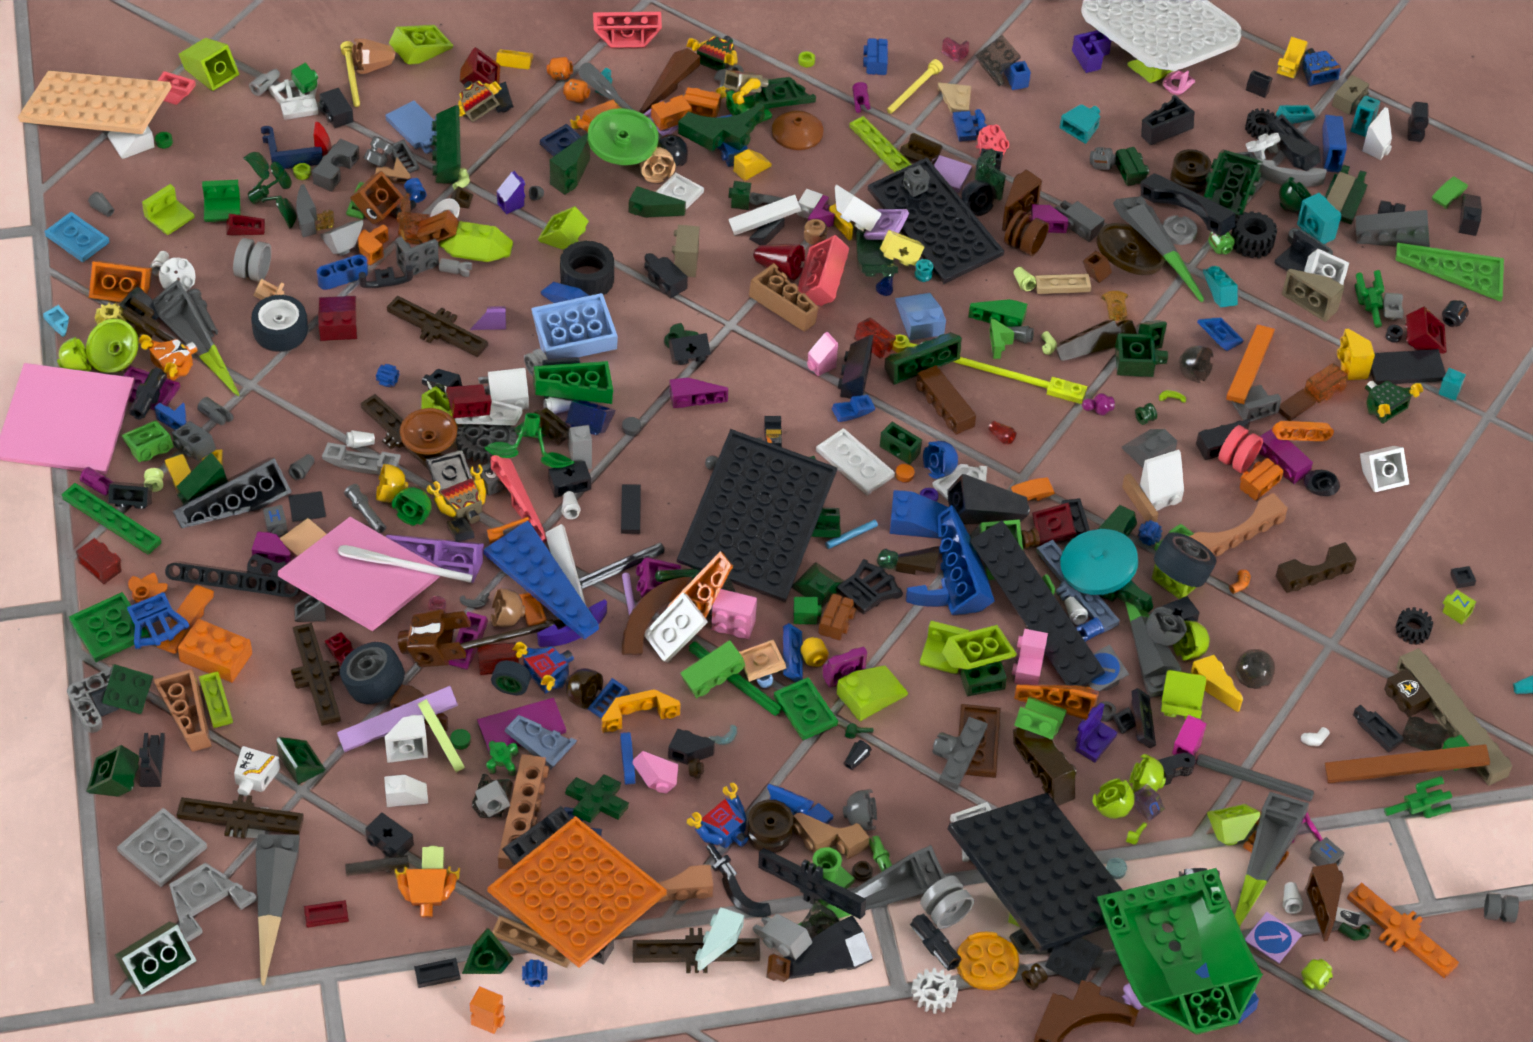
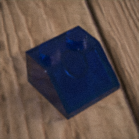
(588, 413)

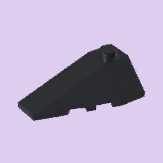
(833, 949)

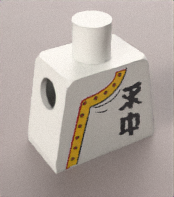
(255, 770)

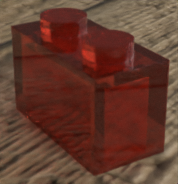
(99, 560)

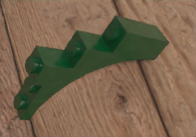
(1125, 521)

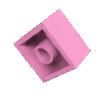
(734, 614)

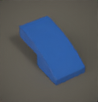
(854, 409)
(922, 597)

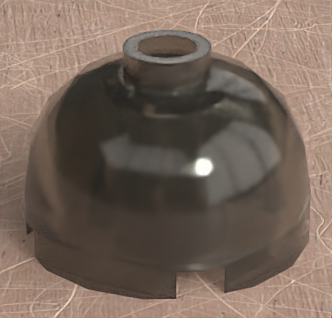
(1196, 363)
(1255, 668)

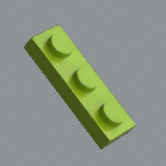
(215, 699)

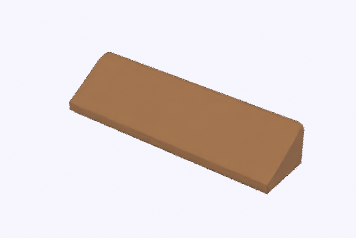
(527, 939)

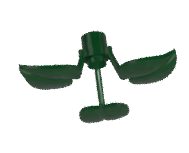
(261, 192)

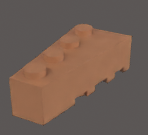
(185, 704)

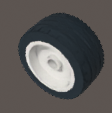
(279, 323)

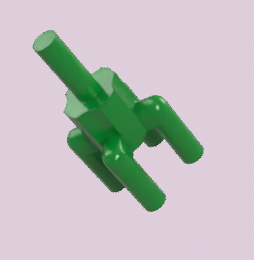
(1372, 296)
(501, 756)
(1422, 801)

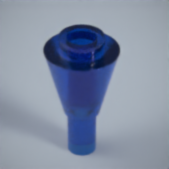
(885, 286)

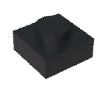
(1463, 577)

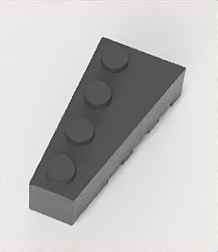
(1393, 228)

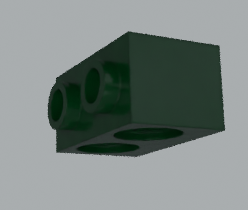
(981, 681)

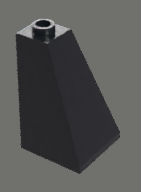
(984, 502)

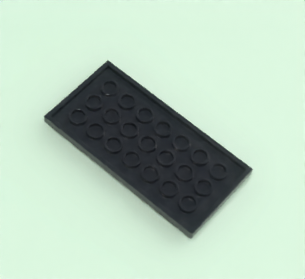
(940, 221)

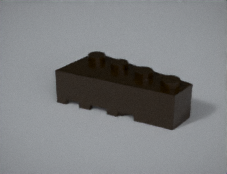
(1047, 763)

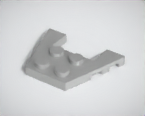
(199, 891)

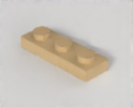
(1063, 283)

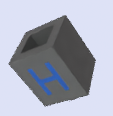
(275, 520)
(1325, 853)

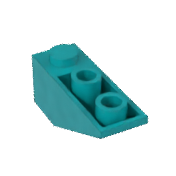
(1221, 286)

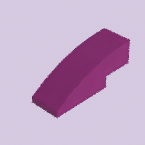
(476, 631)

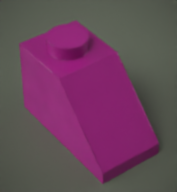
(1057, 221)
(270, 547)

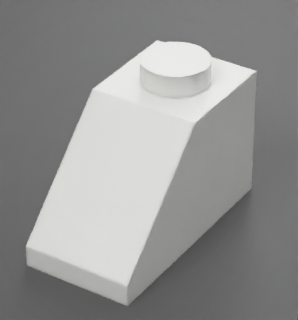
(404, 791)

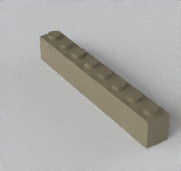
(1453, 714)

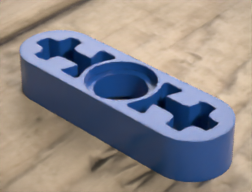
(627, 758)

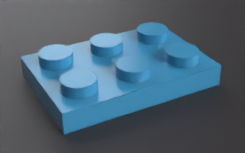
(77, 237)

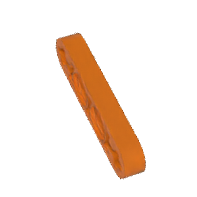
(1320, 431)

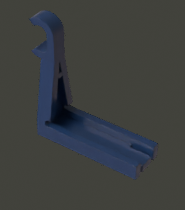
(290, 158)

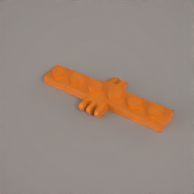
(1402, 930)

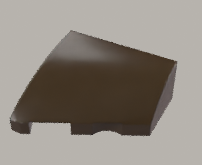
(919, 560)

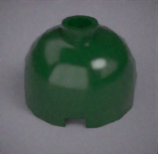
(1292, 195)

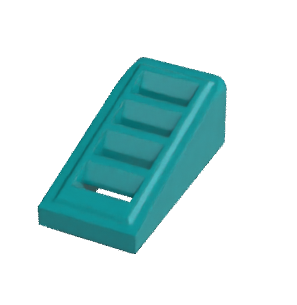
(1290, 113)

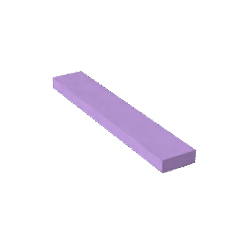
(383, 723)

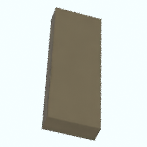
(1340, 190)

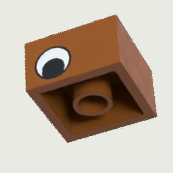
(377, 197)

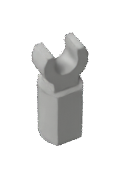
(455, 267)

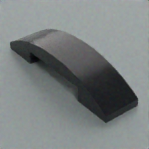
(536, 835)

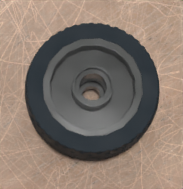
(1185, 559)
(372, 673)

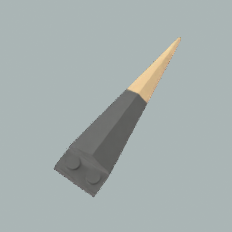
(274, 872)

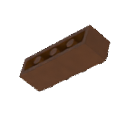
(945, 400)

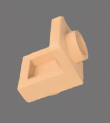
(266, 289)

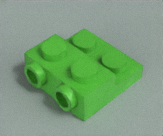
(148, 441)

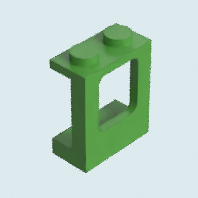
(1040, 718)

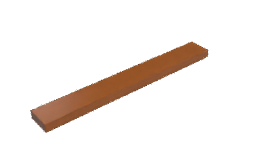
(1407, 763)

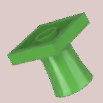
(830, 861)

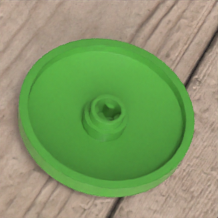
(622, 136)

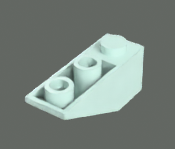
(722, 936)

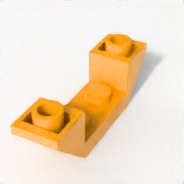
(666, 706)

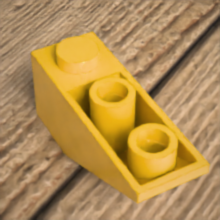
(1218, 682)

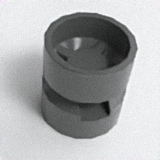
(376, 157)
(1501, 907)

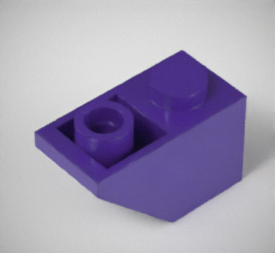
(511, 193)

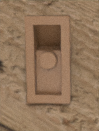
(398, 175)

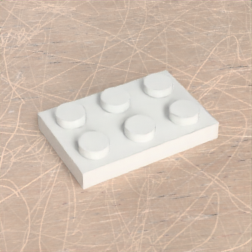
(675, 627)

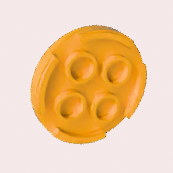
(987, 961)

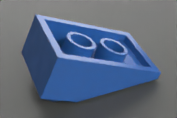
(914, 515)

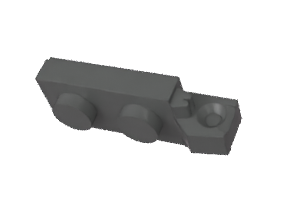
(757, 198)

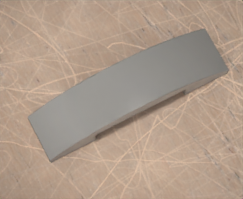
(1279, 175)
(356, 461)

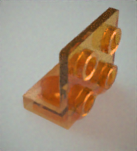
(409, 222)

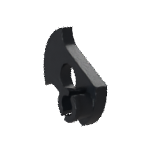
(260, 561)

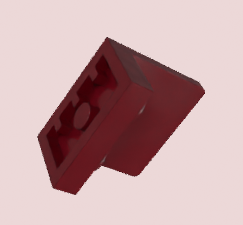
(468, 401)

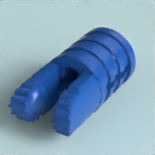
(1090, 629)

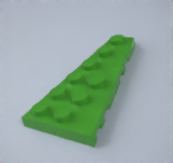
(1467, 270)

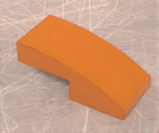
(1035, 488)

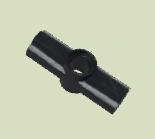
(148, 393)
(935, 942)

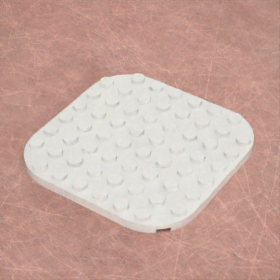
(1165, 31)

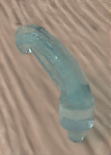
(727, 738)

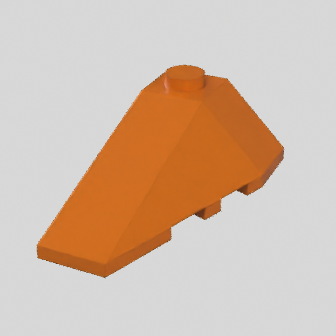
(708, 583)
(1075, 699)

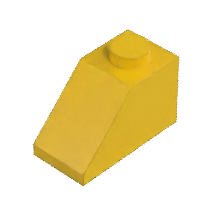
(750, 164)

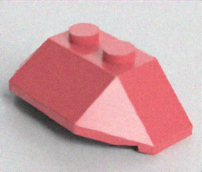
(627, 28)

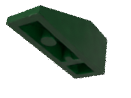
(654, 204)

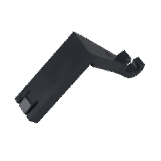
(152, 760)

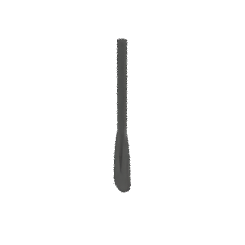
(598, 81)

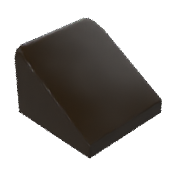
(462, 197)

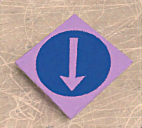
(1272, 937)

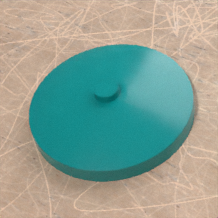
(1099, 561)

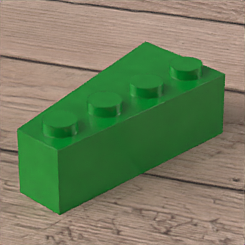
(575, 381)

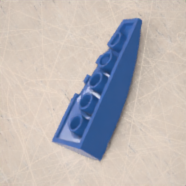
(961, 567)

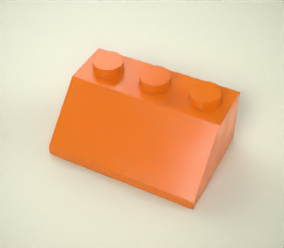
(117, 280)

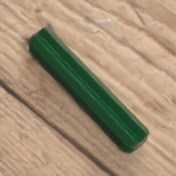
(667, 575)

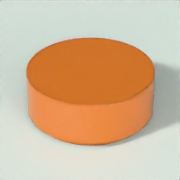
(904, 473)

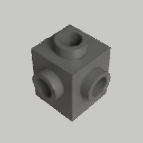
(916, 180)

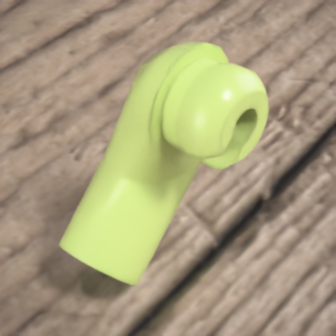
(463, 179)

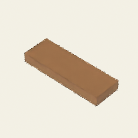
(1139, 498)

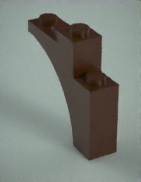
(1086, 1008)

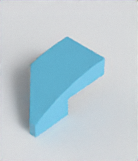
(57, 320)

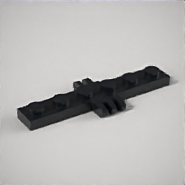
(811, 883)

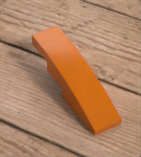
(190, 609)

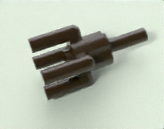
(144, 324)

